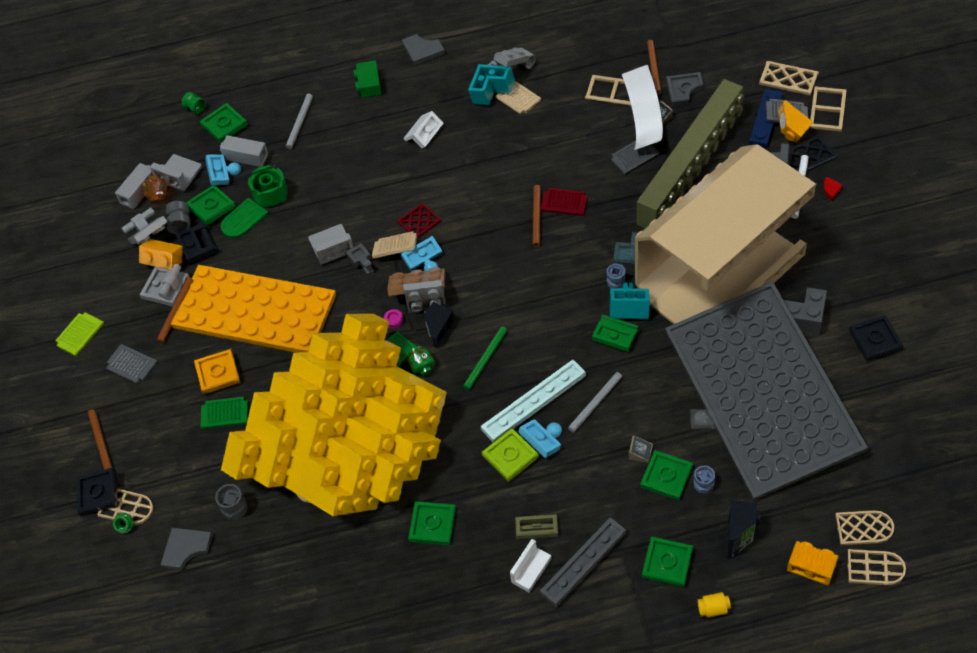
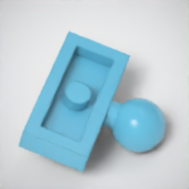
(219, 171)
(422, 255)
(542, 439)

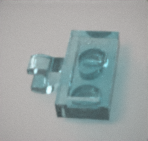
(625, 251)

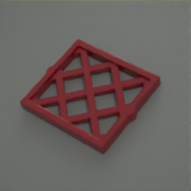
(412, 212)

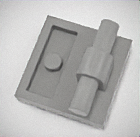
(143, 228)
(164, 285)
(422, 294)

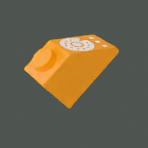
(792, 122)

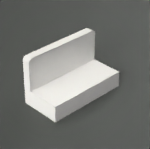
(424, 129)
(529, 567)

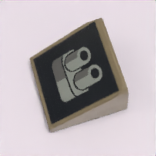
(666, 112)
(640, 450)

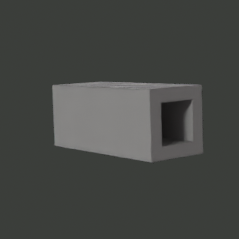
(244, 151)
(132, 190)

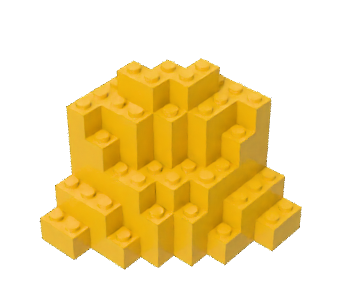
(340, 422)

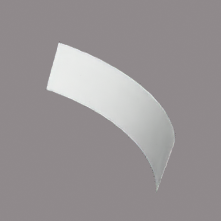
(644, 106)

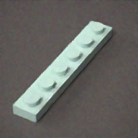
(533, 400)

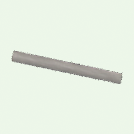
(299, 121)
(595, 402)

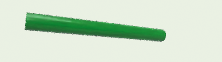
(484, 359)

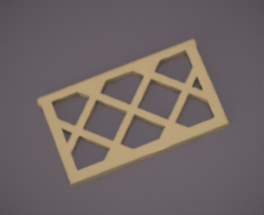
(795, 87)

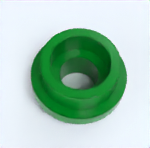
(118, 525)

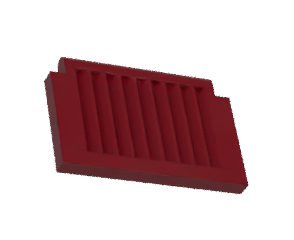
(564, 202)

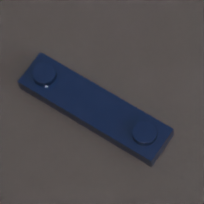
(762, 129)

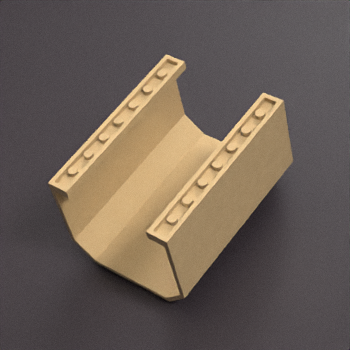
(713, 235)

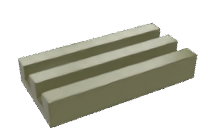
(540, 530)

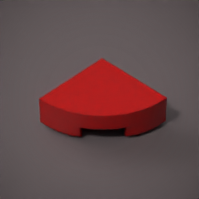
(831, 188)

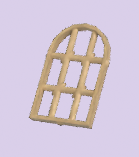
(133, 513)
(867, 561)

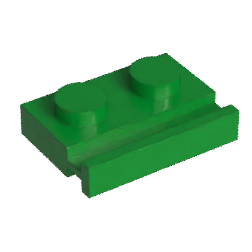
(615, 333)

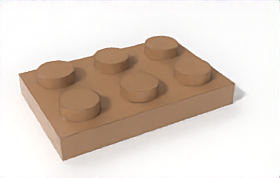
(396, 281)

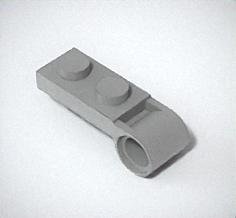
(515, 56)

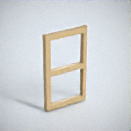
(616, 81)
(828, 108)

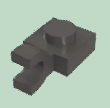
(360, 256)

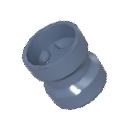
(615, 276)
(704, 479)

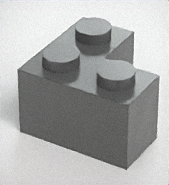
(809, 314)

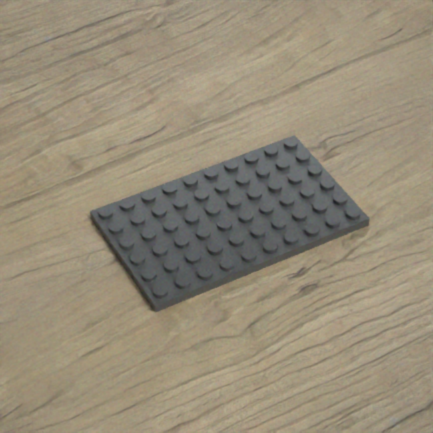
(765, 390)

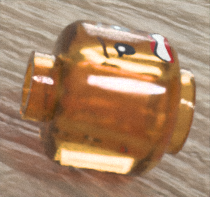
(155, 188)

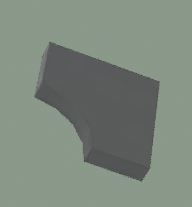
(421, 49)
(683, 86)
(183, 546)

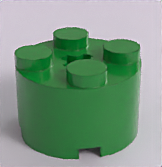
(268, 186)

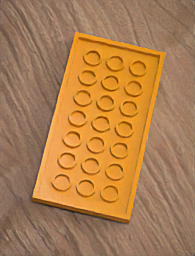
(253, 309)

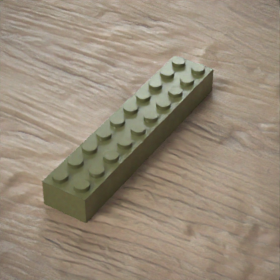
(691, 152)

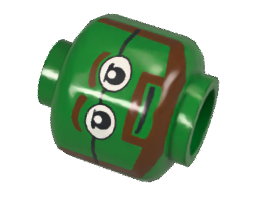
(420, 360)

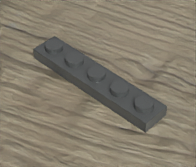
(583, 562)

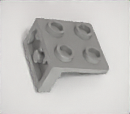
(177, 171)
(331, 243)

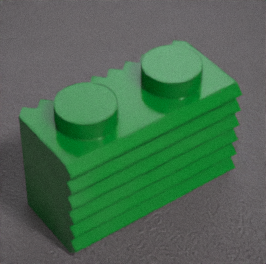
(368, 79)

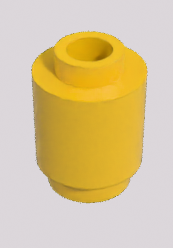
(713, 605)

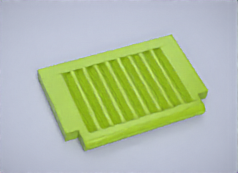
(78, 333)

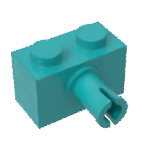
(629, 302)

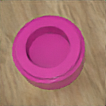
(394, 317)

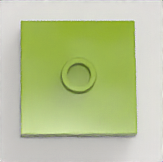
(510, 454)

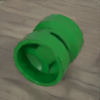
(194, 103)

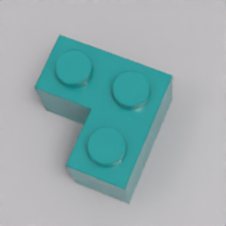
(490, 80)

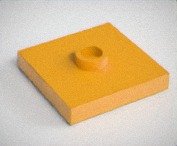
(217, 371)

